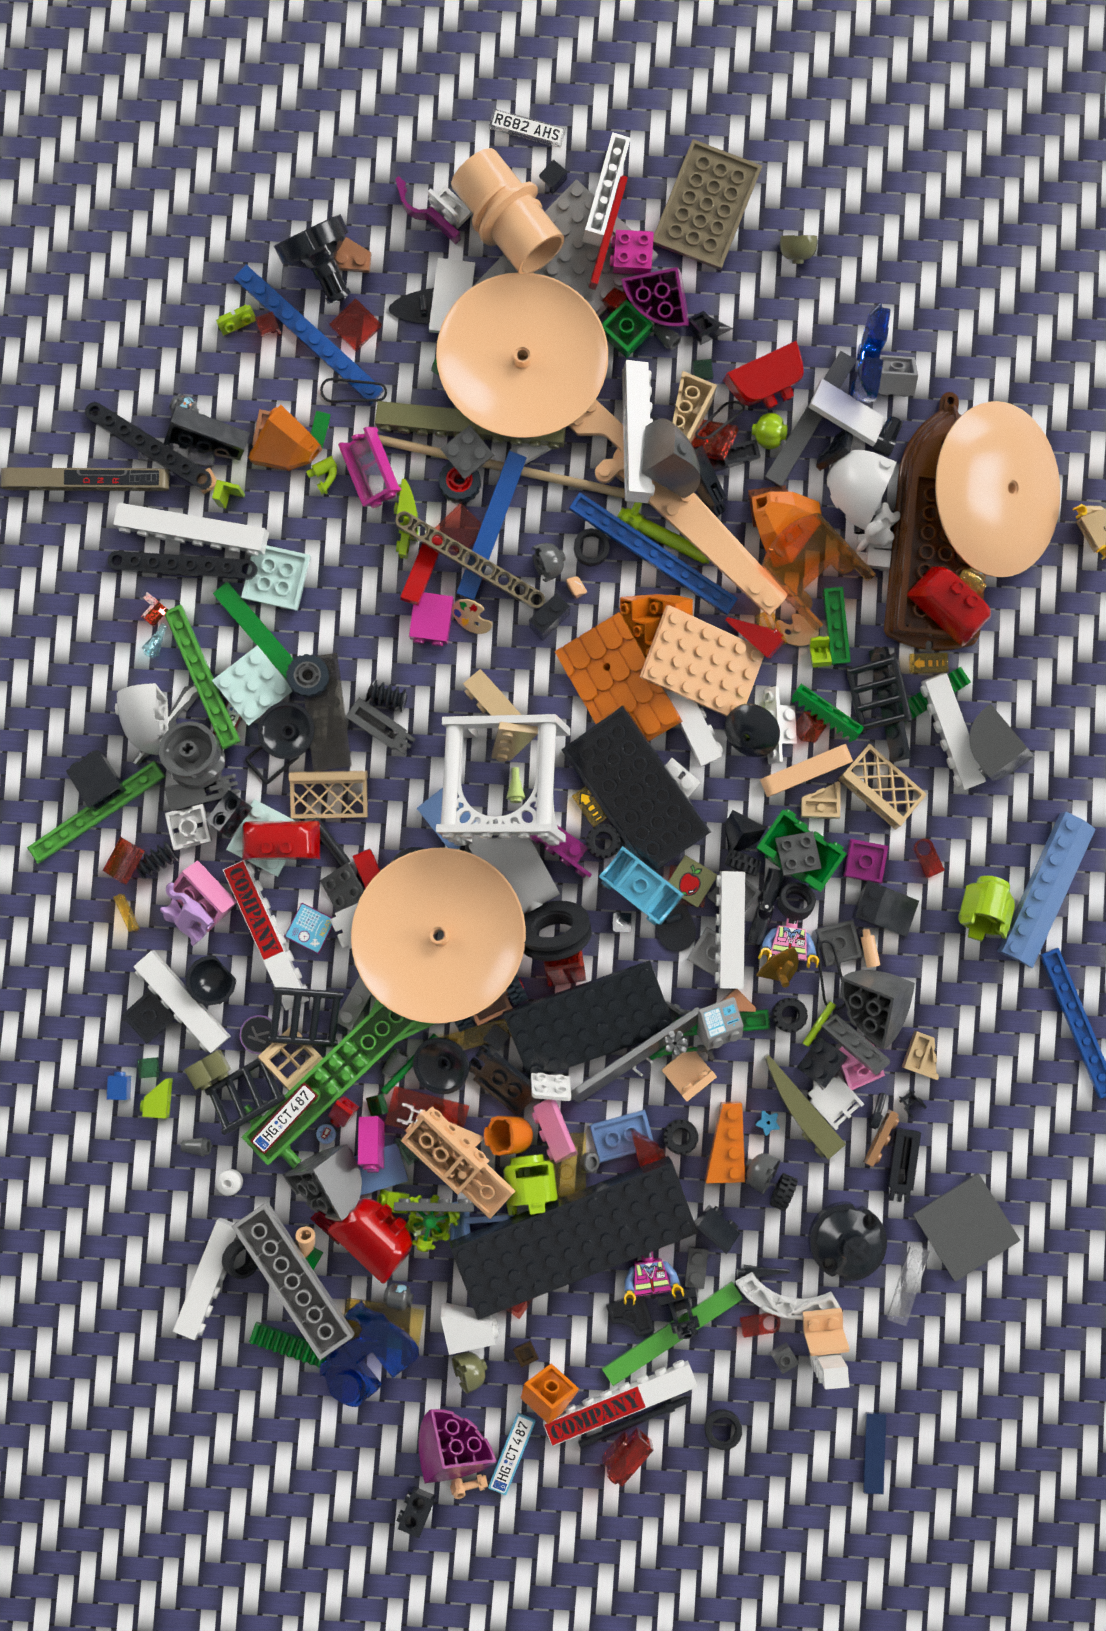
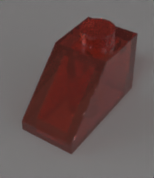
(646, 1149)

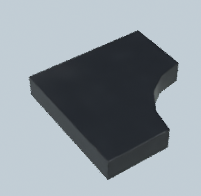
(836, 450)
(634, 1316)

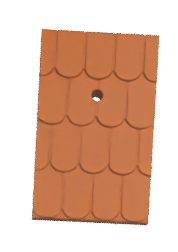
(607, 672)

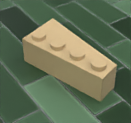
(692, 403)
(488, 696)

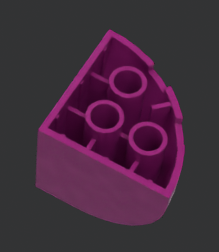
(659, 296)
(451, 1447)

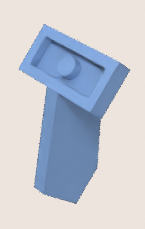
(465, 1221)

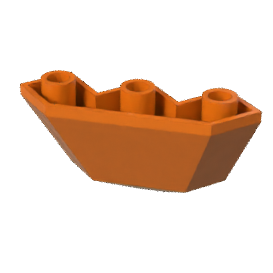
(284, 443)
(778, 510)
(645, 613)

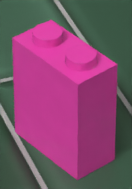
(431, 619)
(371, 1143)

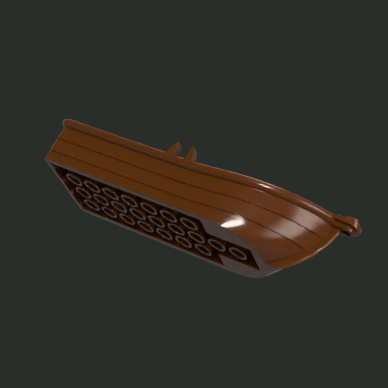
(920, 536)

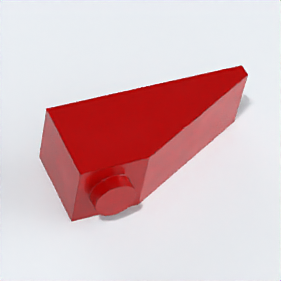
(762, 637)
(342, 1111)

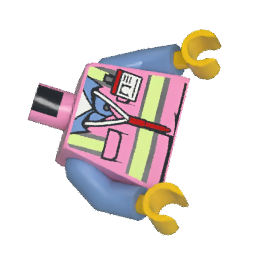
(789, 936)

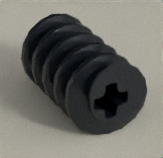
(387, 696)
(155, 860)

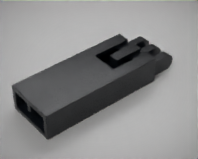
(709, 487)
(903, 1155)

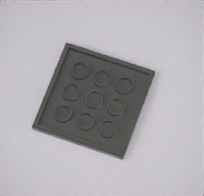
(966, 1227)

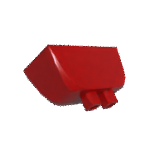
(767, 377)
(950, 603)
(281, 840)
(374, 1238)

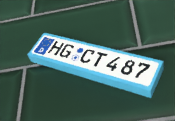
(511, 1453)

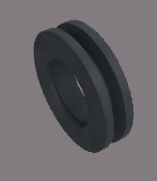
(558, 946)

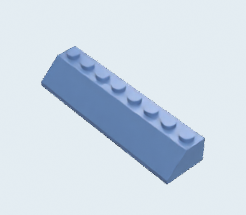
(1047, 889)

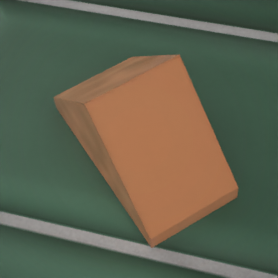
(742, 1002)

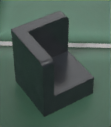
(554, 176)

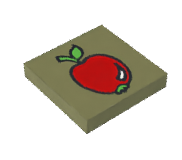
(692, 880)

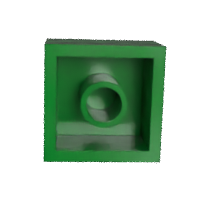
(627, 328)

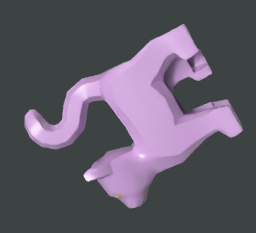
(188, 916)

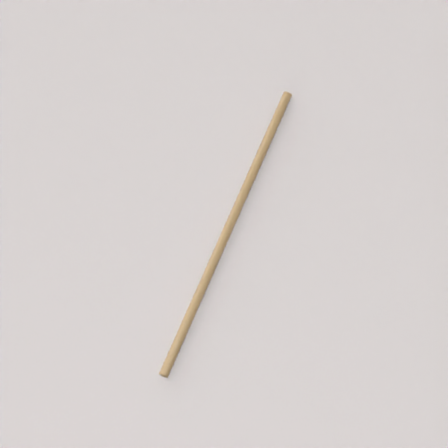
(498, 465)

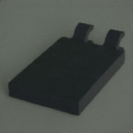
(501, 1080)

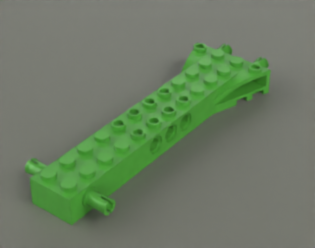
(337, 1074)

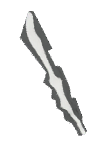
(184, 702)

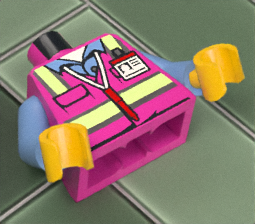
(650, 1277)

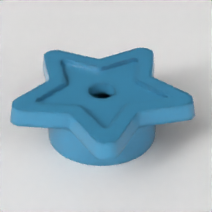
(766, 1117)

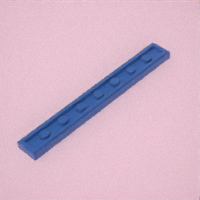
(493, 521)
(1076, 1019)

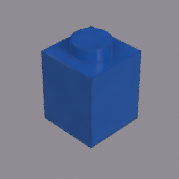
(119, 1086)

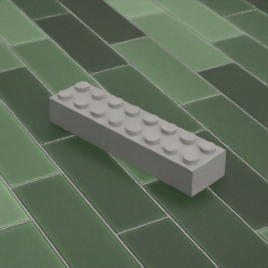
(293, 1280)

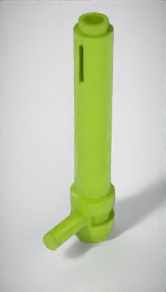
(659, 533)

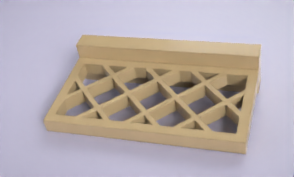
(324, 778)
(875, 800)

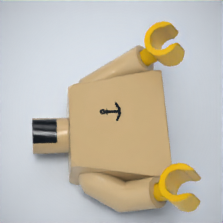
(1093, 526)

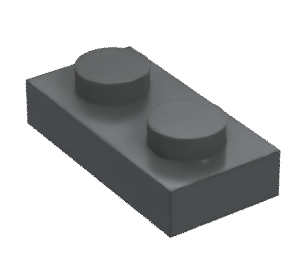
(696, 1267)

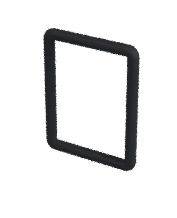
(259, 774)

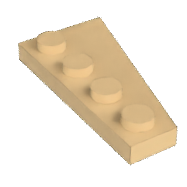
(511, 740)

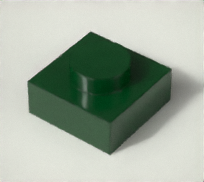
(377, 1105)

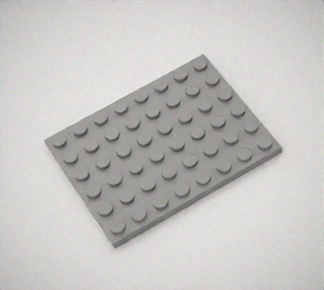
(576, 258)

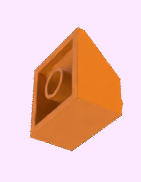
(549, 1393)

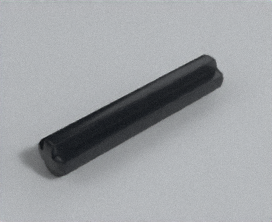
(332, 845)

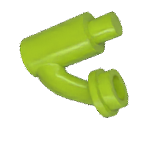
(321, 468)

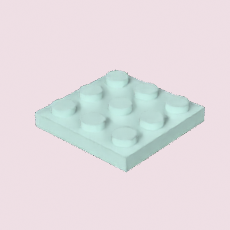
(278, 578)
(252, 685)
(259, 813)

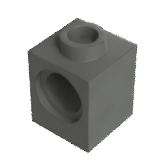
(784, 1357)

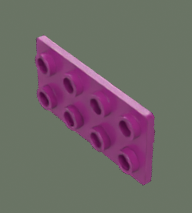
(570, 851)

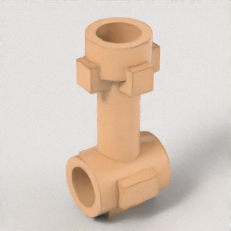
(458, 1487)

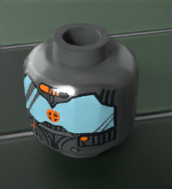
(183, 401)
(398, 1296)

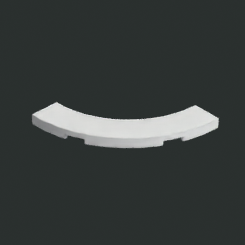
(780, 1305)

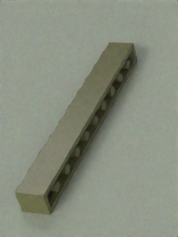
(448, 422)

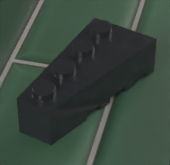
(205, 434)

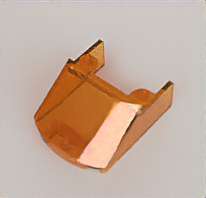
(803, 554)

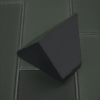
(706, 327)
(742, 831)

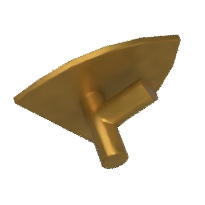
(781, 967)

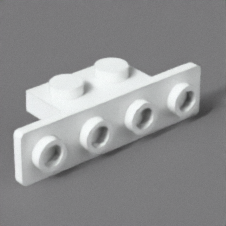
(786, 719)

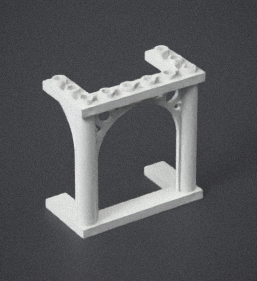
(543, 821)

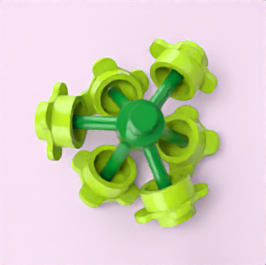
(439, 1230)

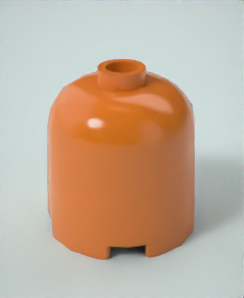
(508, 1135)

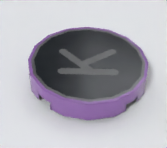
(254, 1033)

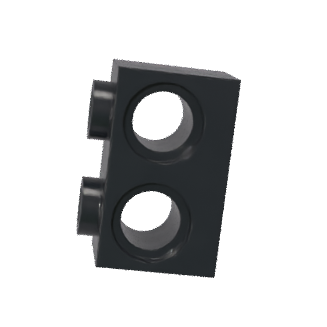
(229, 814)
(419, 1513)

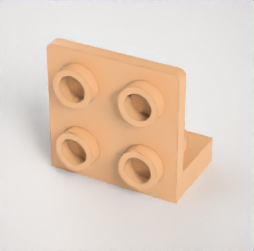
(688, 1074)
(825, 1332)

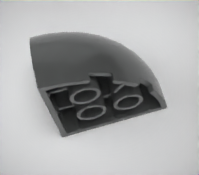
(670, 458)
(996, 745)
(877, 1004)
(328, 1181)

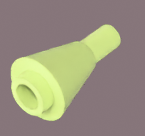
(515, 790)

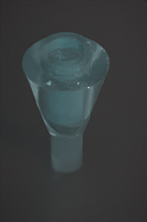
(153, 645)

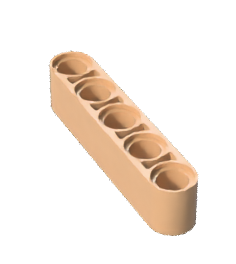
(806, 770)

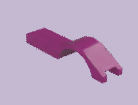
(427, 214)

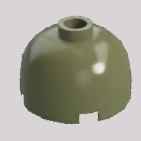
(798, 247)
(470, 1370)

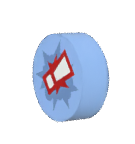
(326, 1133)

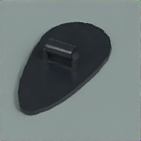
(414, 307)
(677, 929)

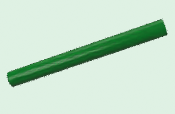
(401, 1073)

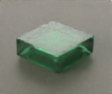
(703, 369)
(148, 1067)

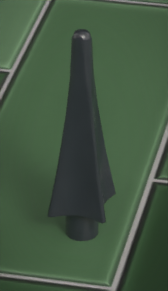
(760, 1271)

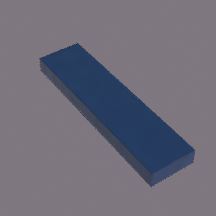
(874, 1453)

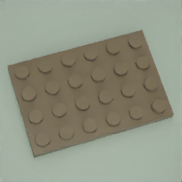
(706, 204)

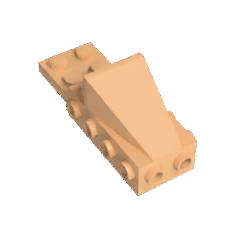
(456, 1160)

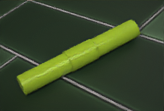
(817, 1025)

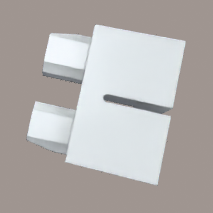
(876, 555)

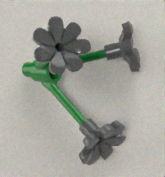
(675, 1041)

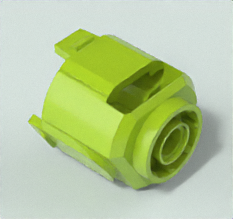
(987, 908)
(532, 1181)

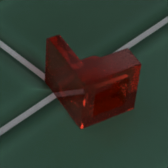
(614, 299)
(268, 324)
(154, 611)
(809, 728)

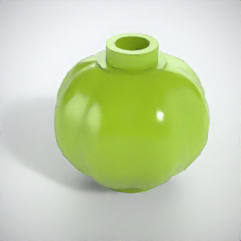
(770, 431)

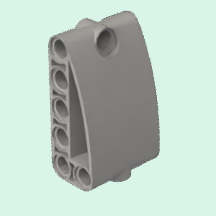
(521, 867)

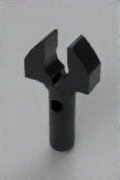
(876, 1117)

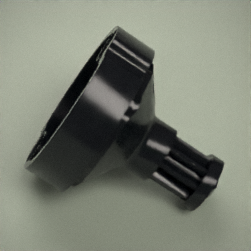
(316, 251)
(852, 1245)

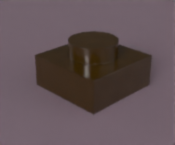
(525, 1353)

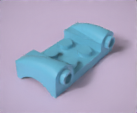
(641, 886)

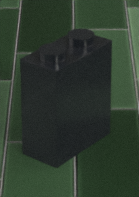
(549, 617)
(95, 780)

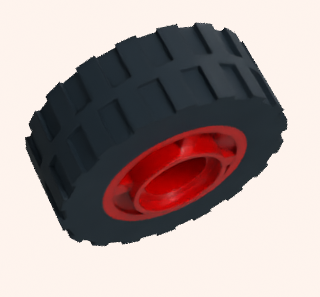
(458, 493)

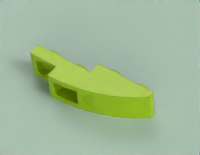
(407, 504)

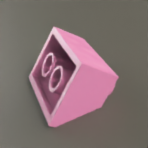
(206, 890)
(554, 1131)

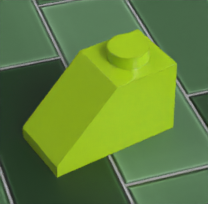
(158, 1101)

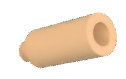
(869, 949)

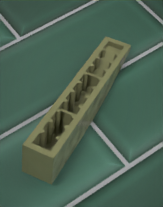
(806, 1116)

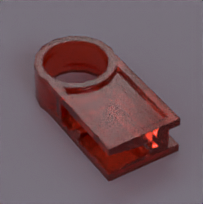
(931, 862)
(753, 1325)

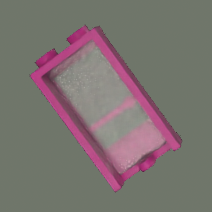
(369, 468)

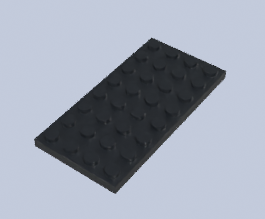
(636, 789)
(589, 1020)

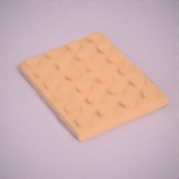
(701, 662)

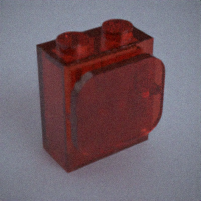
(565, 970)
(626, 1455)

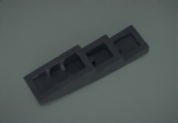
(737, 455)

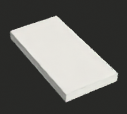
(451, 282)
(847, 412)

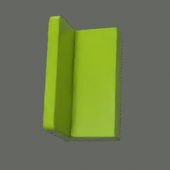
(223, 490)

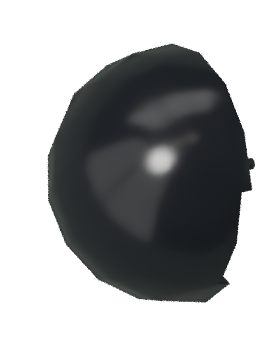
(209, 981)

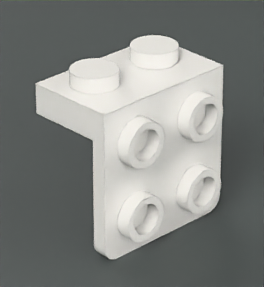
(449, 206)
(550, 1086)

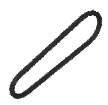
(353, 381)
(732, 418)
(820, 970)

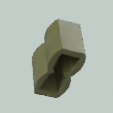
(208, 1069)

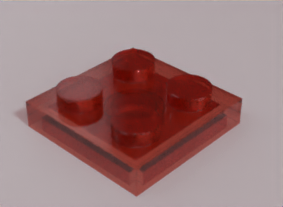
(720, 443)

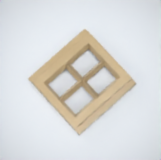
(302, 1070)

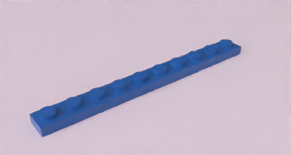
(307, 332)
(653, 553)

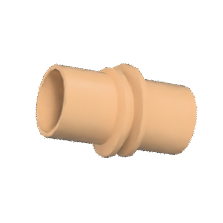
(507, 211)

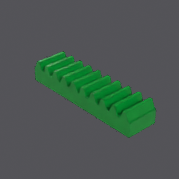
(836, 625)
(919, 703)
(827, 712)
(284, 1343)

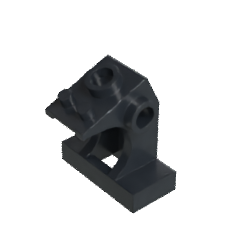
(685, 1329)

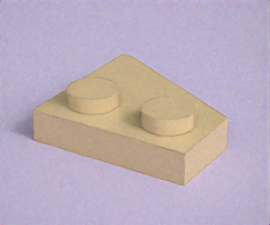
(822, 803)
(921, 1055)

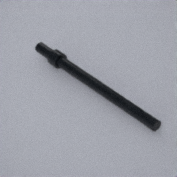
(668, 1407)

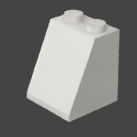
(465, 1331)

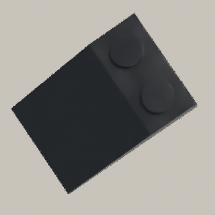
(885, 908)

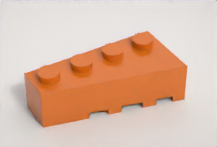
(727, 1149)

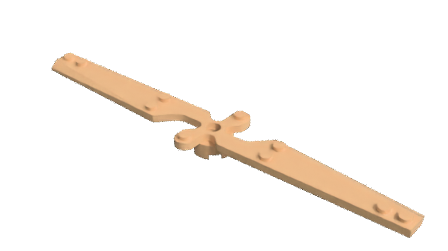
(687, 515)

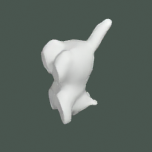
(878, 530)

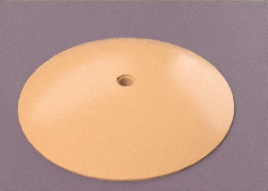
(517, 318)
(997, 489)
(398, 927)

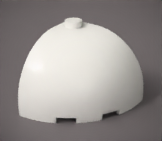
(859, 484)
(143, 716)

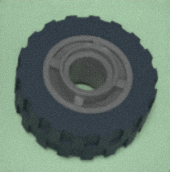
(304, 664)

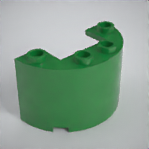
(829, 854)

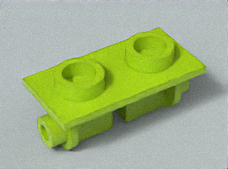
(230, 323)

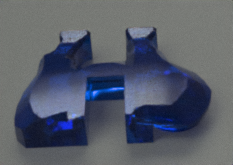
(870, 365)
(346, 1372)

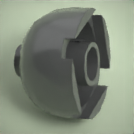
(548, 560)
(761, 1171)

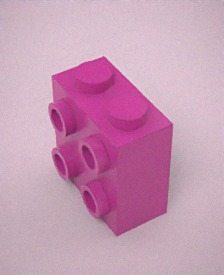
(632, 252)

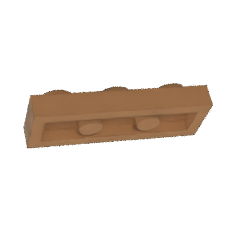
(882, 1138)

